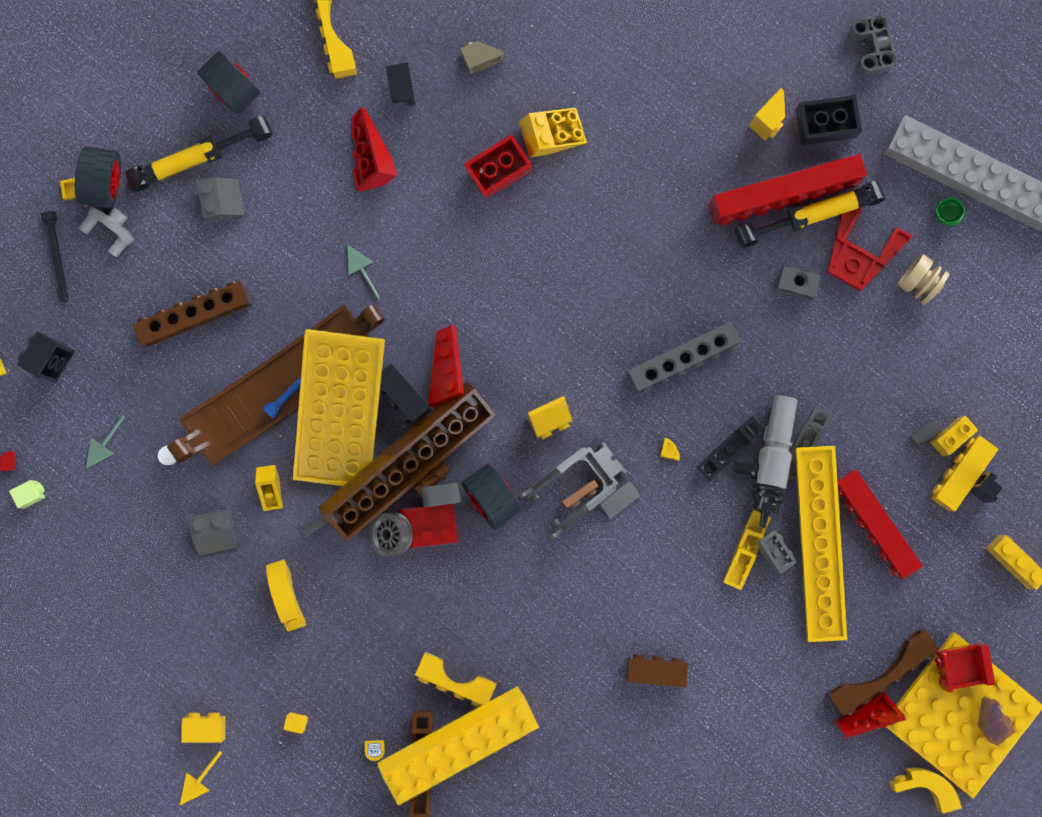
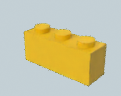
(1016, 561)

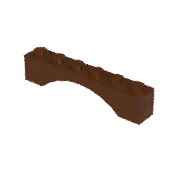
(915, 649)
(421, 727)

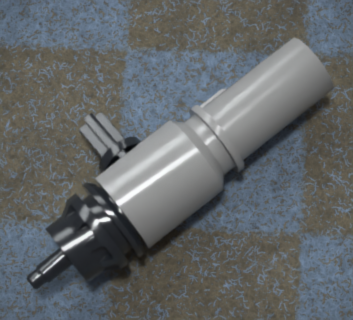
(773, 459)

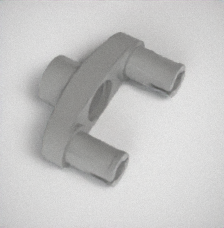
(114, 222)

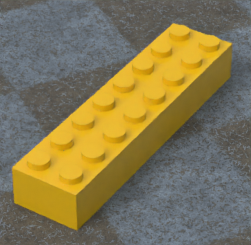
(457, 745)

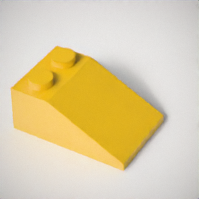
(550, 417)

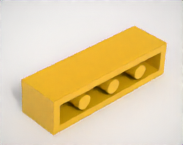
(964, 473)

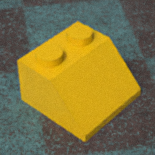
(769, 118)

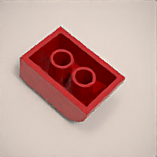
(498, 166)
(432, 525)

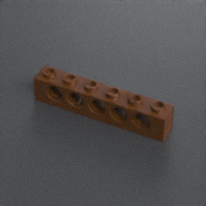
(144, 326)

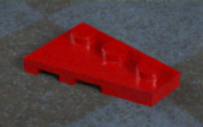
(871, 716)

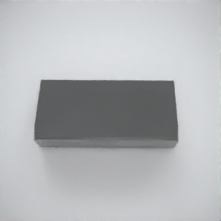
(619, 499)

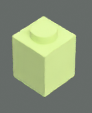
(27, 494)

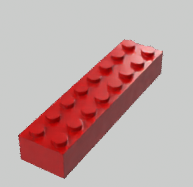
(787, 190)

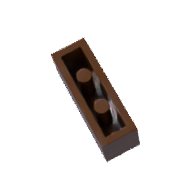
(657, 671)

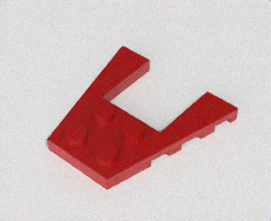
(855, 265)

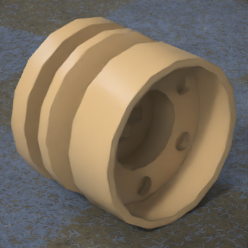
(923, 279)

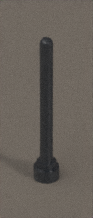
(49, 219)

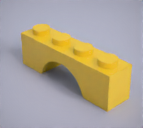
(432, 671)

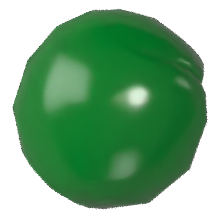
(950, 212)

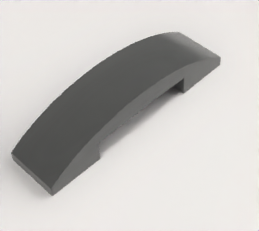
(809, 434)

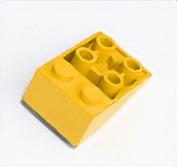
(551, 131)

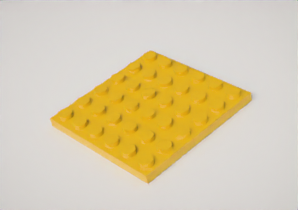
(946, 728)

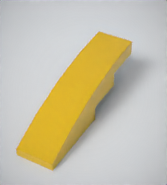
(745, 551)

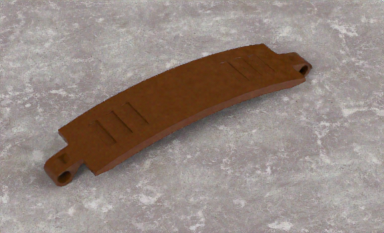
(237, 412)

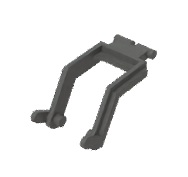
(600, 465)

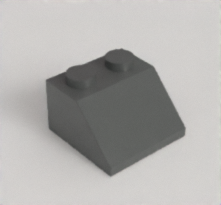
(220, 199)
(213, 532)

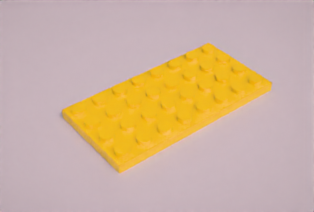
(337, 406)

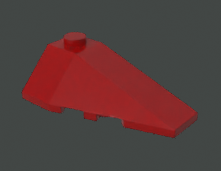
(372, 158)

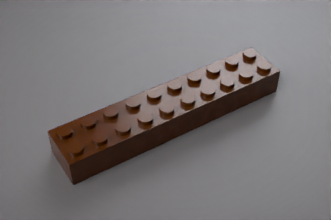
(406, 462)

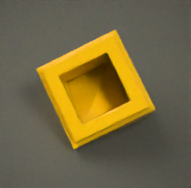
(295, 723)

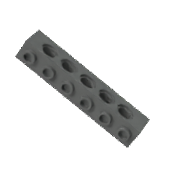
(725, 332)

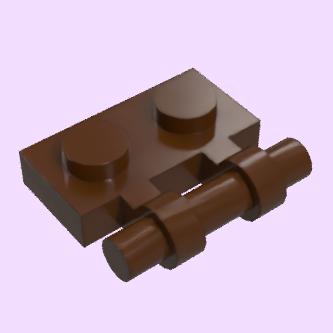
(433, 477)

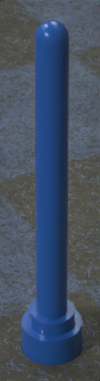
(273, 407)

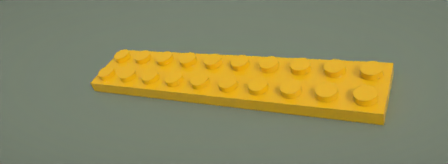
(821, 544)

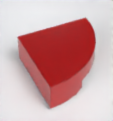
(7, 461)

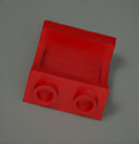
(964, 667)

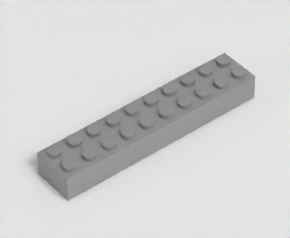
(967, 171)

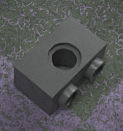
(809, 279)

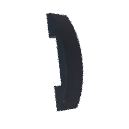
(730, 448)

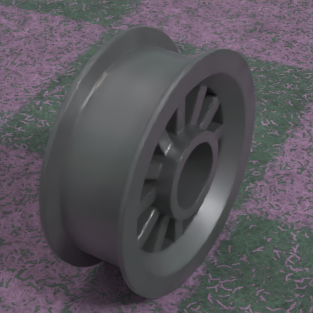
(391, 534)

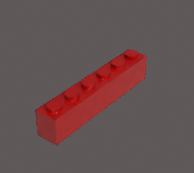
(878, 525)

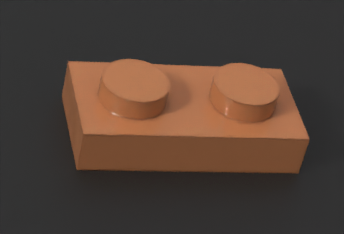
(587, 490)

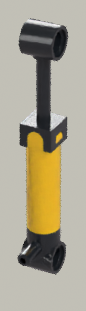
(207, 150)
(800, 217)

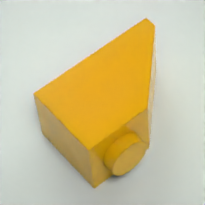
(269, 487)

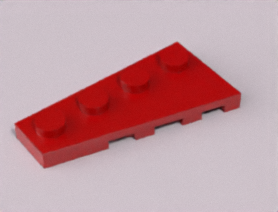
(446, 368)

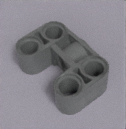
(880, 41)
(441, 495)

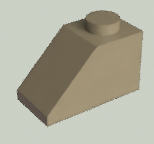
(480, 56)

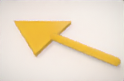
(193, 787)

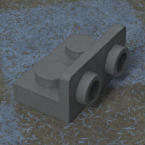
(776, 552)

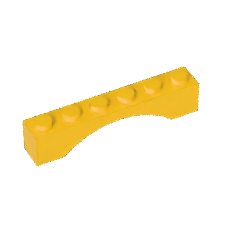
(341, 57)

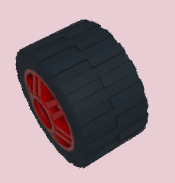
(228, 82)
(97, 177)
(491, 496)

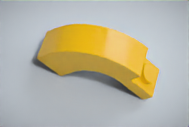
(283, 595)
(942, 791)

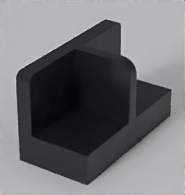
(400, 83)
(986, 488)

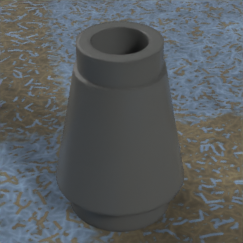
(926, 432)

